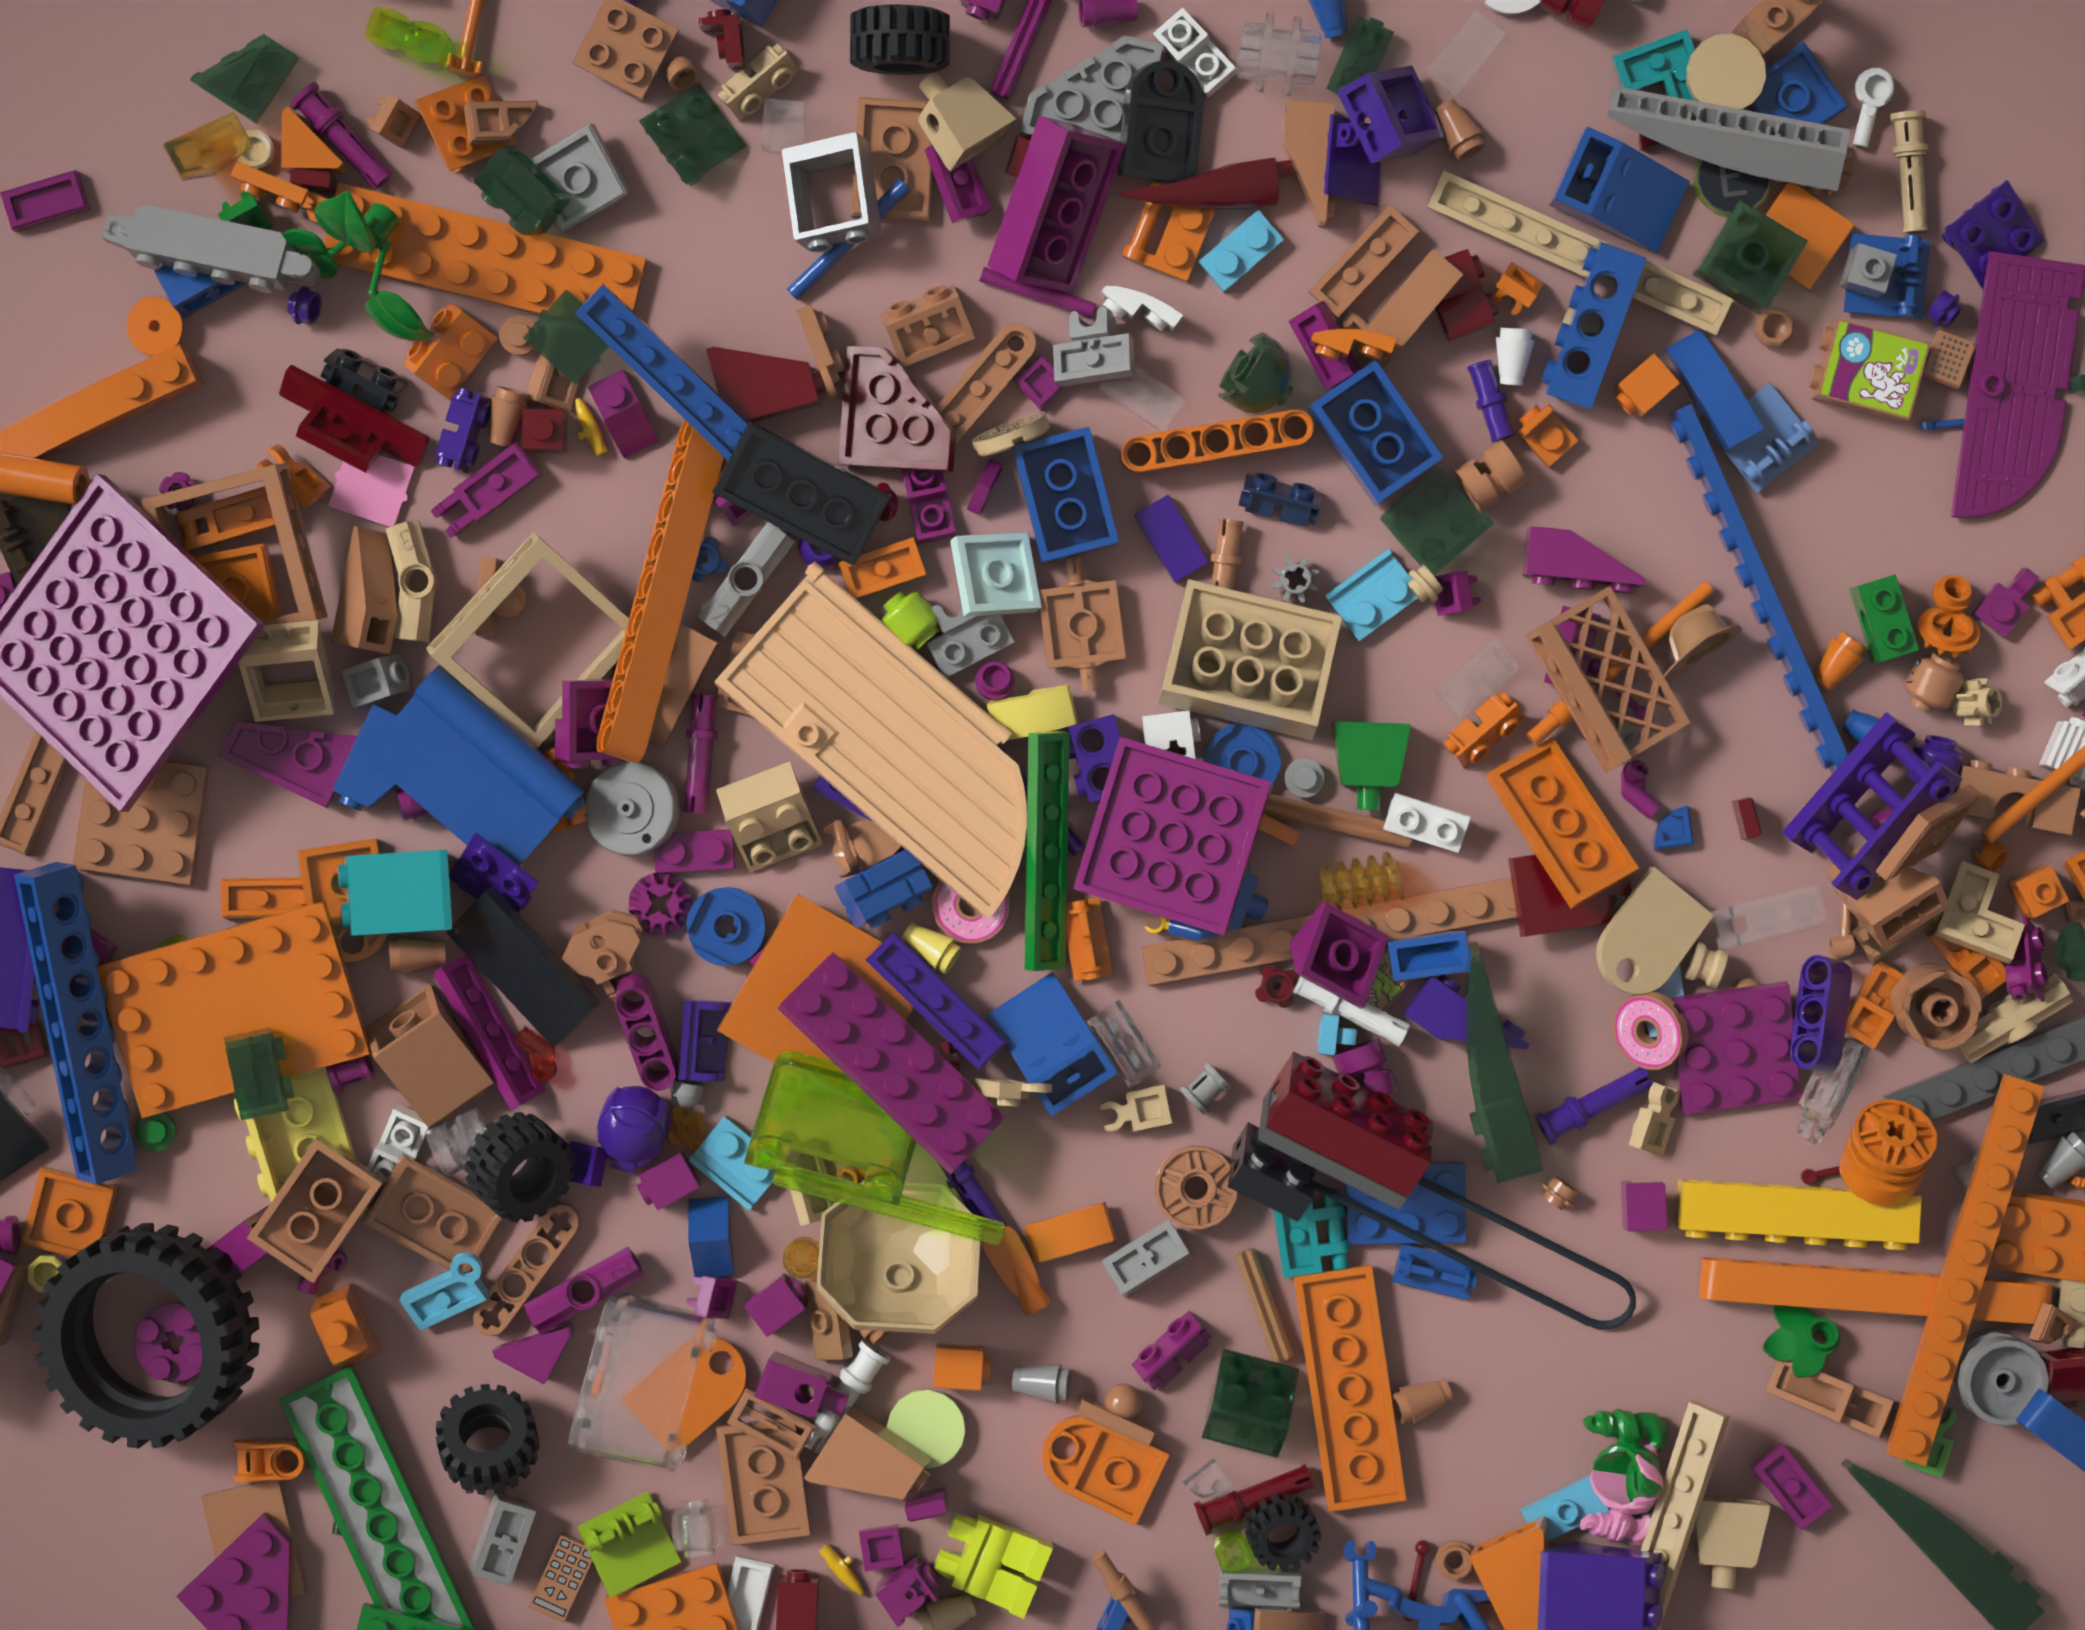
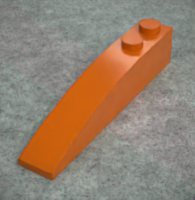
(103, 405)

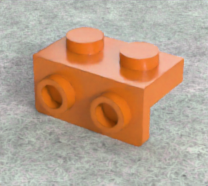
(451, 351)

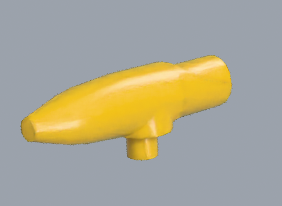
(590, 428)
(841, 1568)

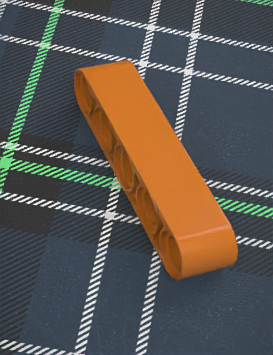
(1234, 432)

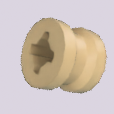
(1706, 965)

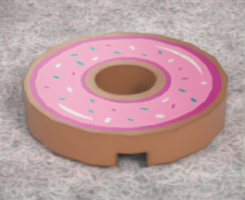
(961, 926)
(1632, 1038)

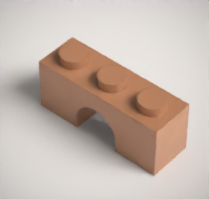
(2052, 815)

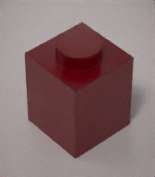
(544, 431)

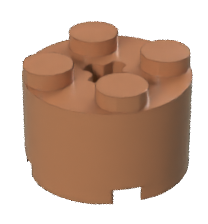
(1957, 1006)

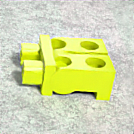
(982, 1562)

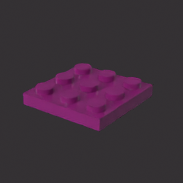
(1737, 1048)

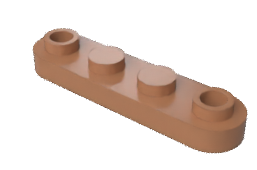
(986, 378)

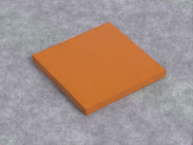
(793, 952)

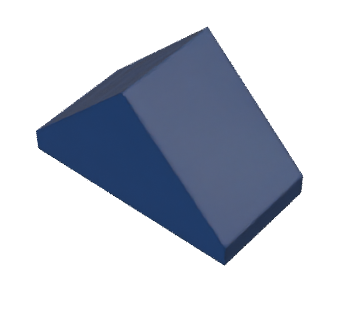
(710, 1236)

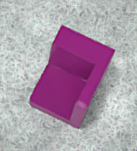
(1643, 1206)

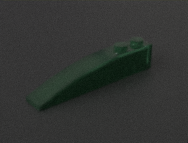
(1495, 1087)
(1960, 1558)

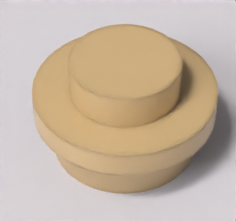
(1424, 585)

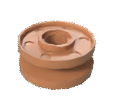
(1171, 1181)

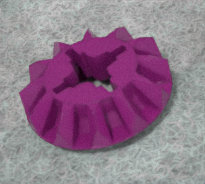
(678, 905)

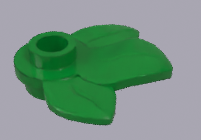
(1795, 1340)

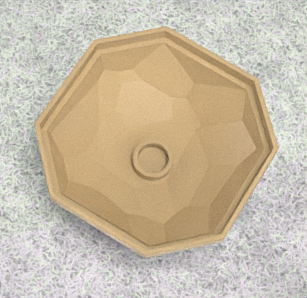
(895, 1271)

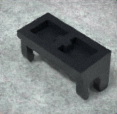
(2059, 1116)

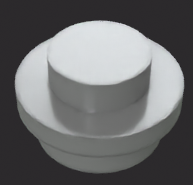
(1304, 777)

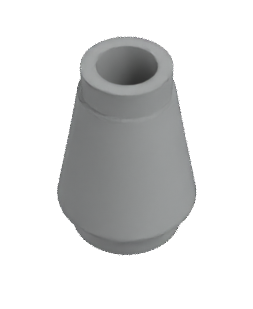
(2064, 1161)
(1043, 1382)

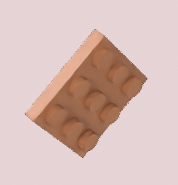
(153, 838)

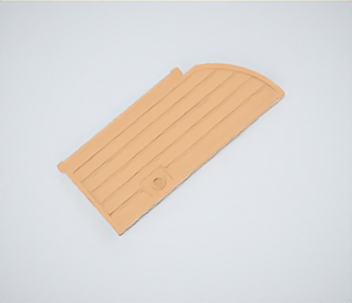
(888, 736)

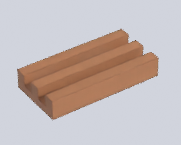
(763, 1437)

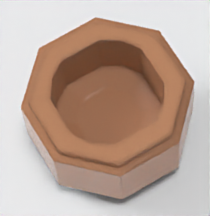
(1773, 327)

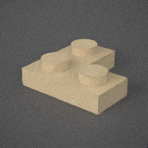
(1970, 921)

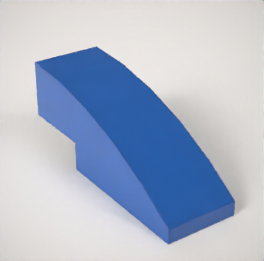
(1714, 390)

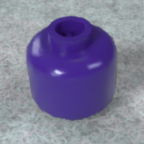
(1939, 750)

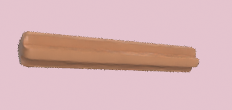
(1333, 820)

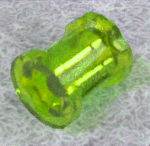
(1237, 1562)

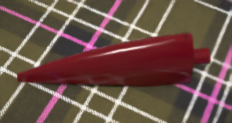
(1228, 187)

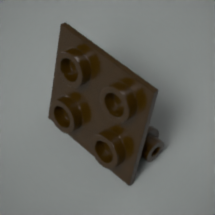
(26, 530)

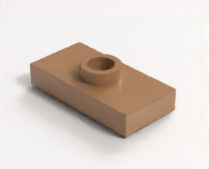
(829, 1330)

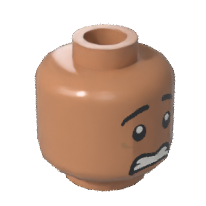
(1934, 682)

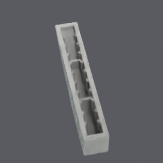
(1737, 138)

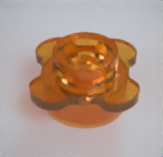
(696, 1128)

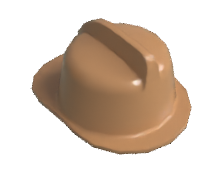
(1695, 637)

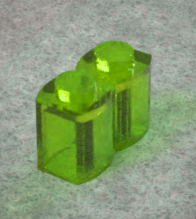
(399, 37)

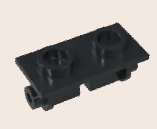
(379, 384)

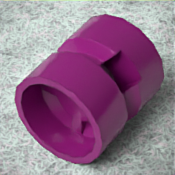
(1365, 1065)

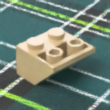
(769, 817)

